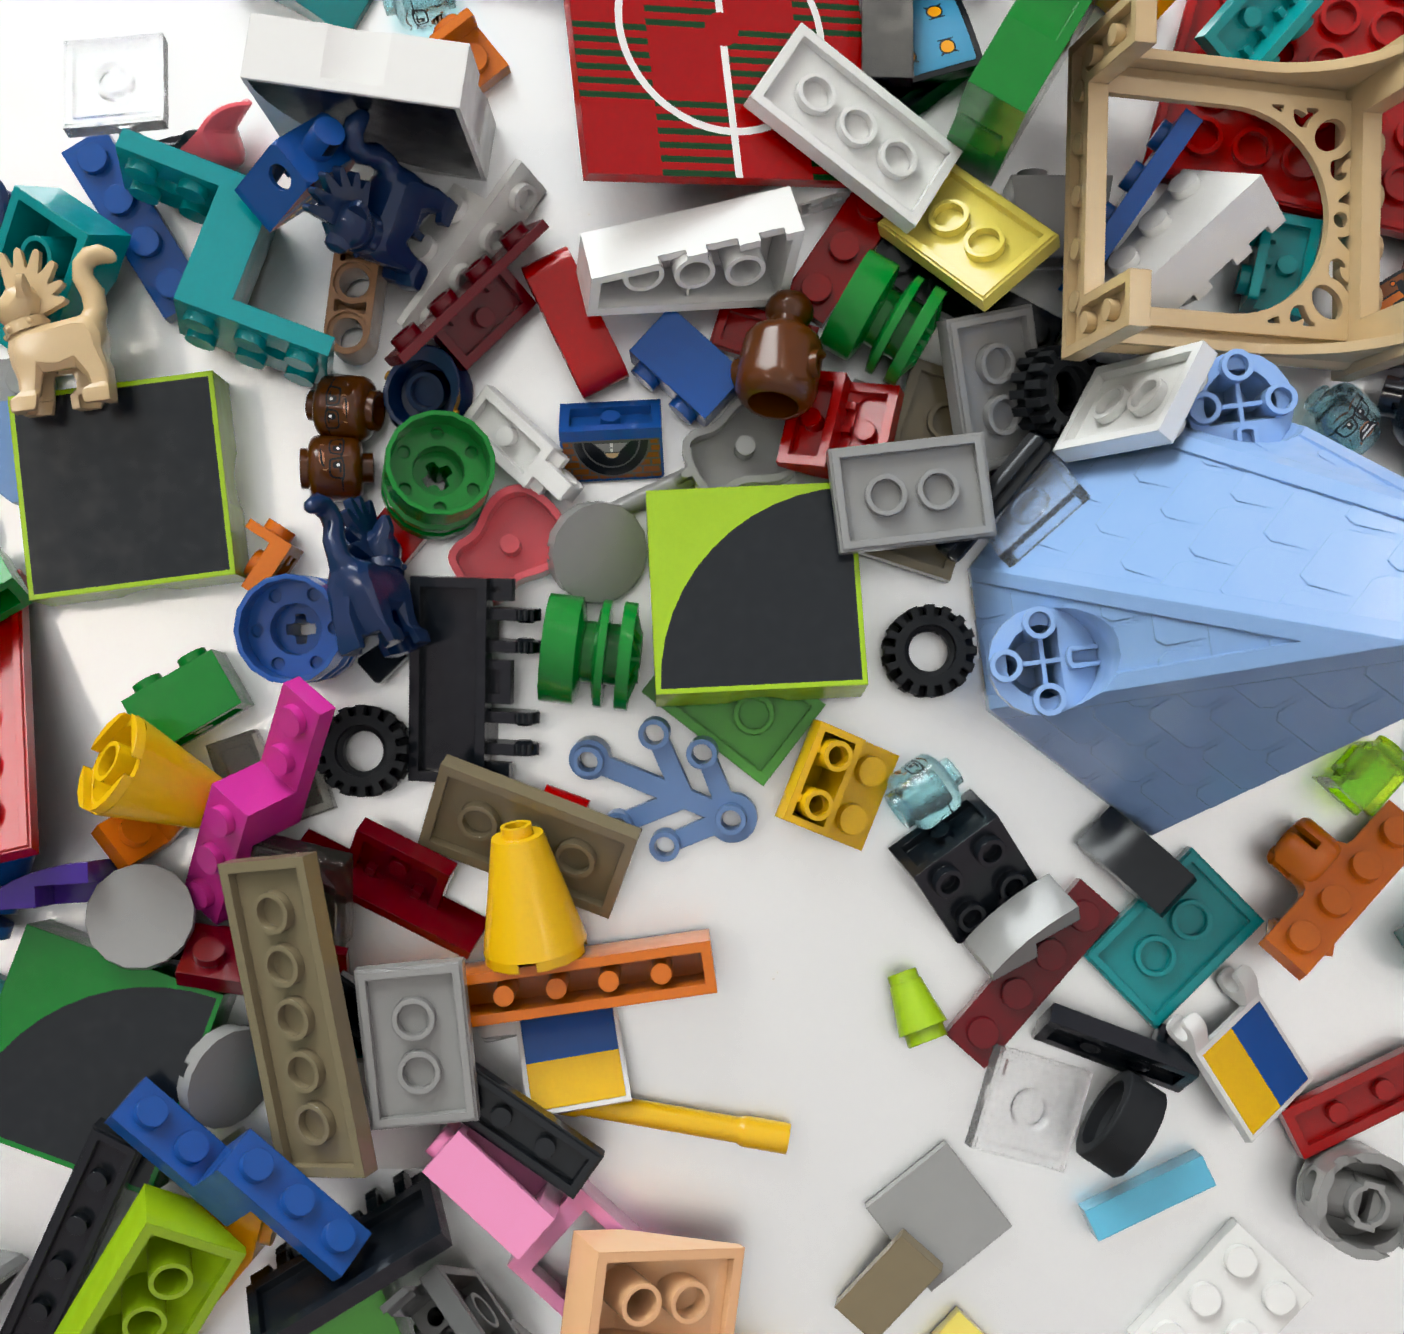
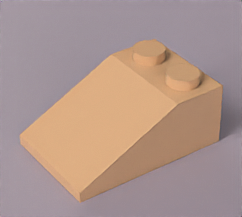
(650, 1284)

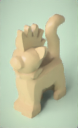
(61, 348)

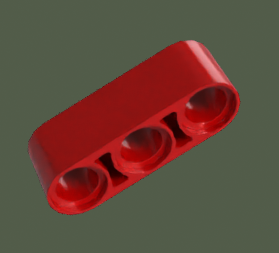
(581, 339)

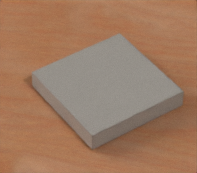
(941, 1209)

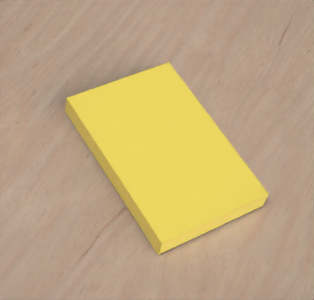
(974, 240)

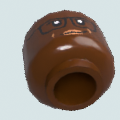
(346, 406)
(335, 467)

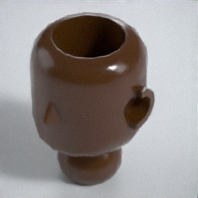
(780, 360)

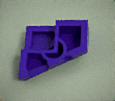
(55, 885)

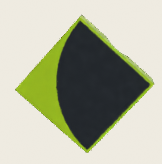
(752, 596)

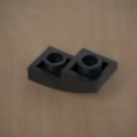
(1136, 861)

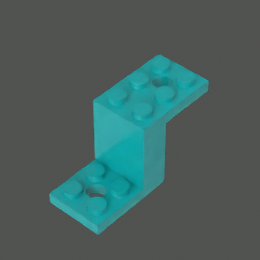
(223, 262)

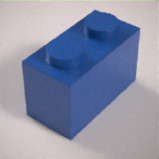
(685, 368)

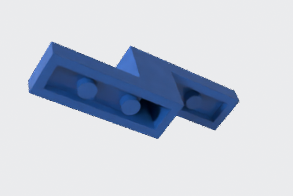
(239, 1178)

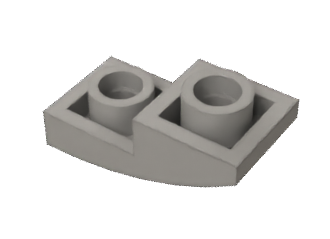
(1011, 931)

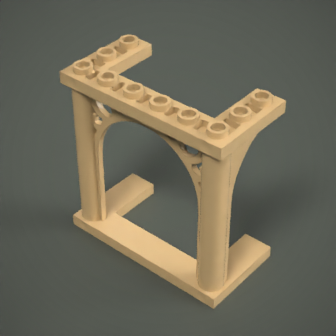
(1351, 92)

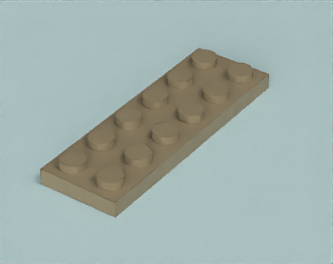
(298, 1014)

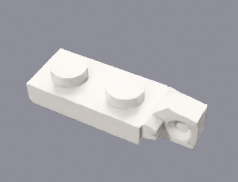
(522, 446)

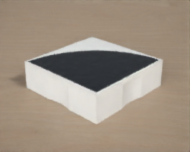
(414, 87)

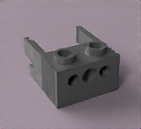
(450, 1303)

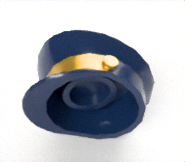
(426, 384)

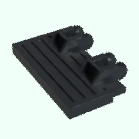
(457, 679)
(403, 1237)

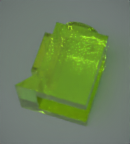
(1365, 775)

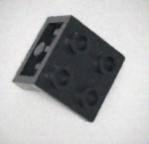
(964, 865)

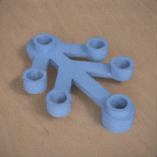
(672, 790)

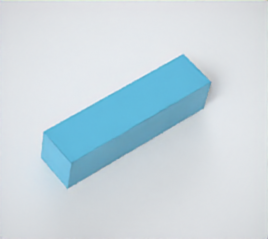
(1147, 1194)

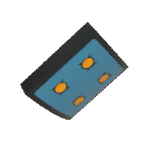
(941, 43)

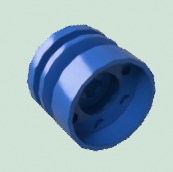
(270, 630)

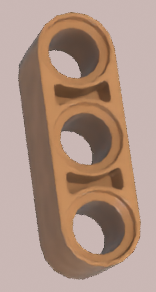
(356, 312)

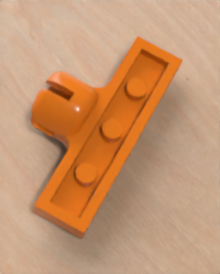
(1332, 884)

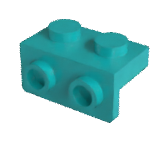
(1256, 28)
(1278, 264)

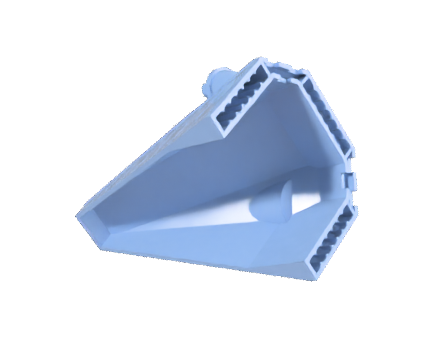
(1204, 608)

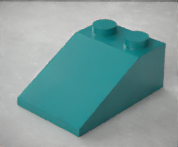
(59, 228)

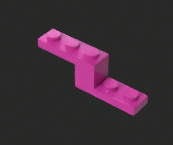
(260, 797)

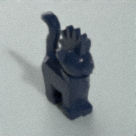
(378, 214)
(366, 578)

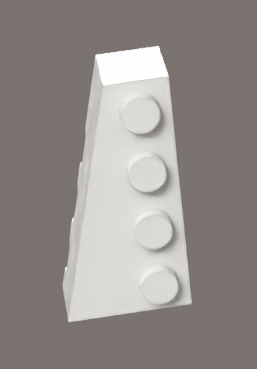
(1193, 234)
(693, 258)

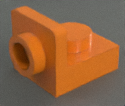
(465, 29)
(278, 556)
(133, 841)

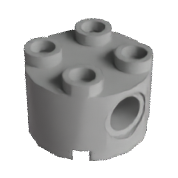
(1353, 1199)

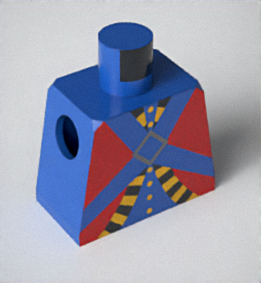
(301, 156)

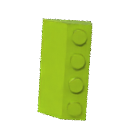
(157, 1270)

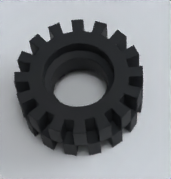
(1036, 389)
(958, 643)
(395, 751)

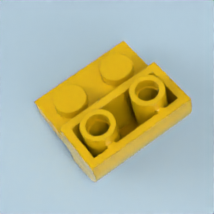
(836, 785)

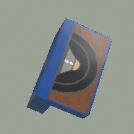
(612, 439)

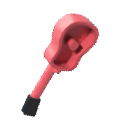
(504, 544)

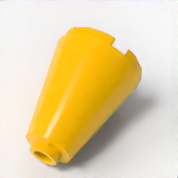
(144, 776)
(528, 904)

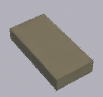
(889, 1284)

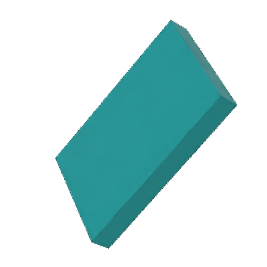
(1165, 959)

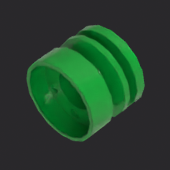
(882, 318)
(446, 450)
(588, 652)

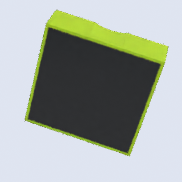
(131, 492)

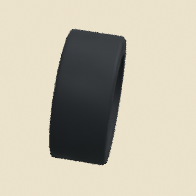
(1121, 1124)

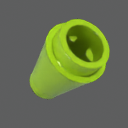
(915, 1009)

